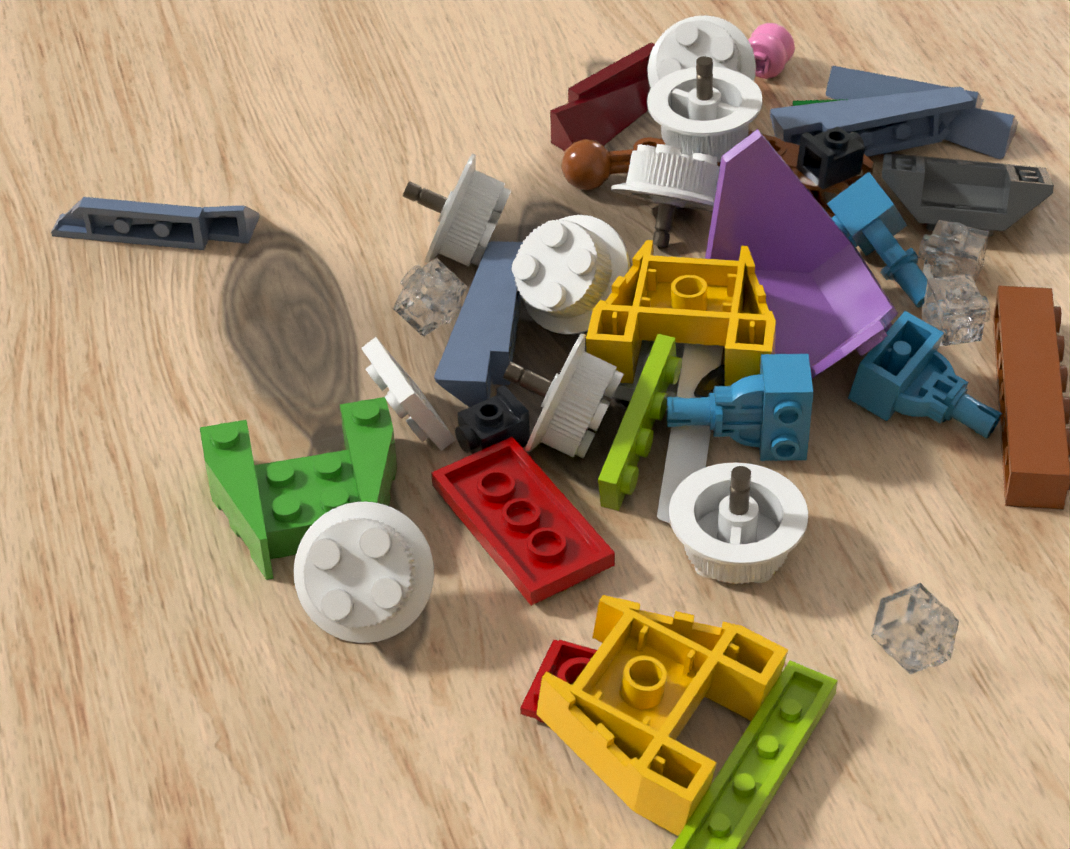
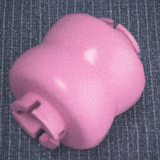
(772, 49)

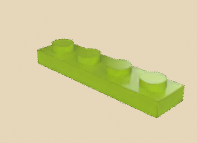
(635, 433)

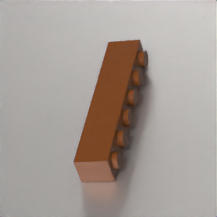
(1031, 397)

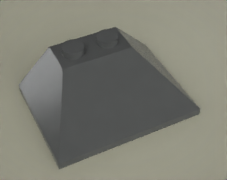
(965, 191)

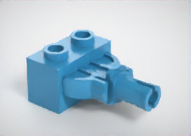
(871, 222)
(916, 380)
(757, 410)

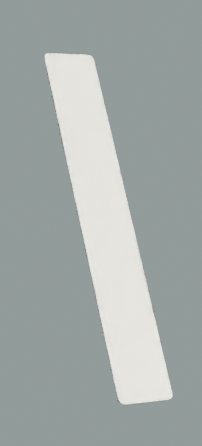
(687, 444)

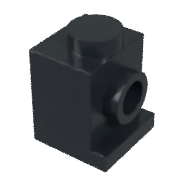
(830, 156)
(493, 422)

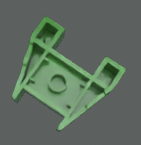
(280, 500)

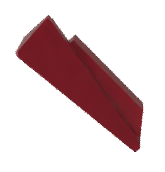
(604, 102)

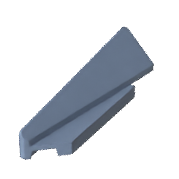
(883, 121)
(973, 128)
(156, 223)
(484, 330)

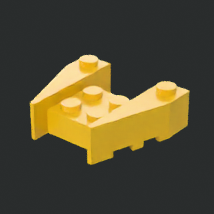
(686, 300)
(643, 692)

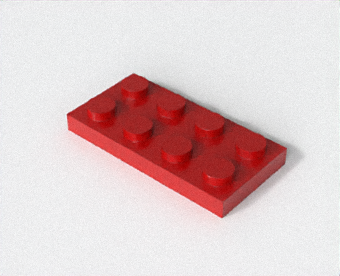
(523, 520)

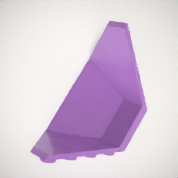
(808, 267)

